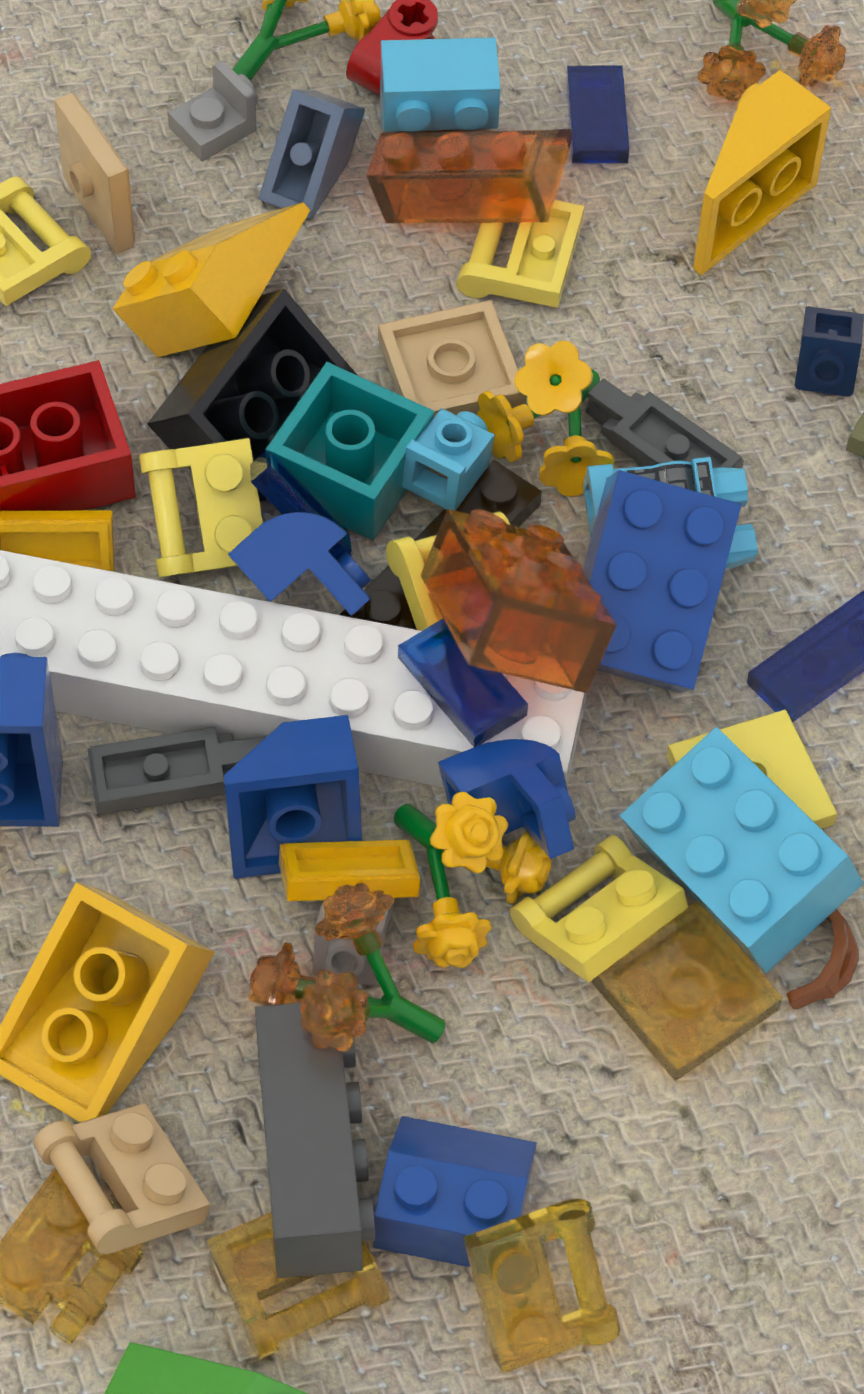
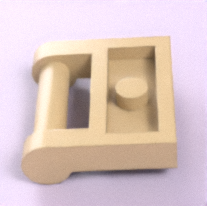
(139, 1170)

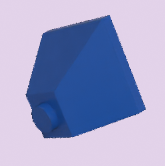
(293, 790)

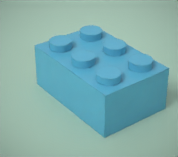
(742, 849)

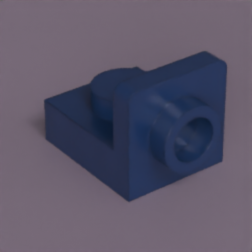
(829, 351)

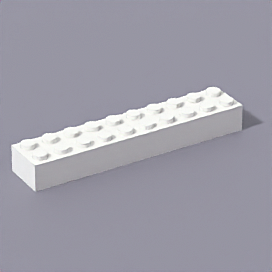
(241, 664)

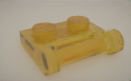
(249, 1273)
(519, 1289)

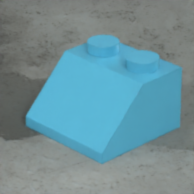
(439, 84)

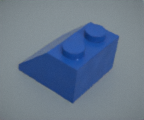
(446, 1186)

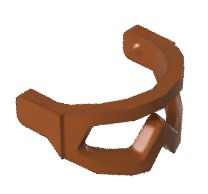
(837, 971)

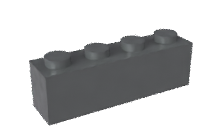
(311, 1148)

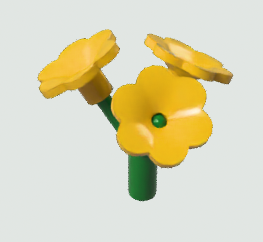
(552, 381)

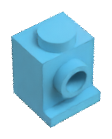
(453, 446)

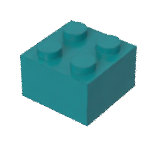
(350, 446)

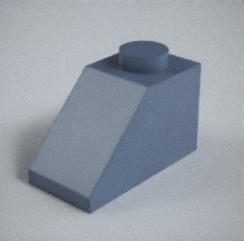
(310, 149)

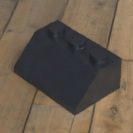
(249, 381)

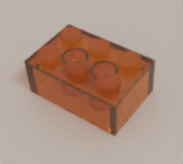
(517, 600)

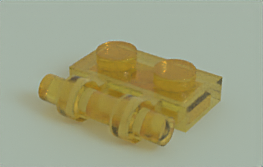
(44, 1251)

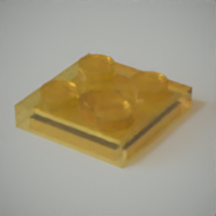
(688, 991)

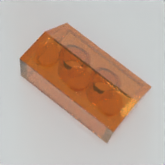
(468, 175)

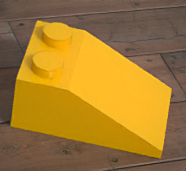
(763, 165)
(207, 285)
(97, 1002)

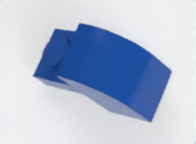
(289, 546)
(525, 784)

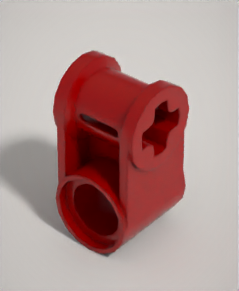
(401, 22)

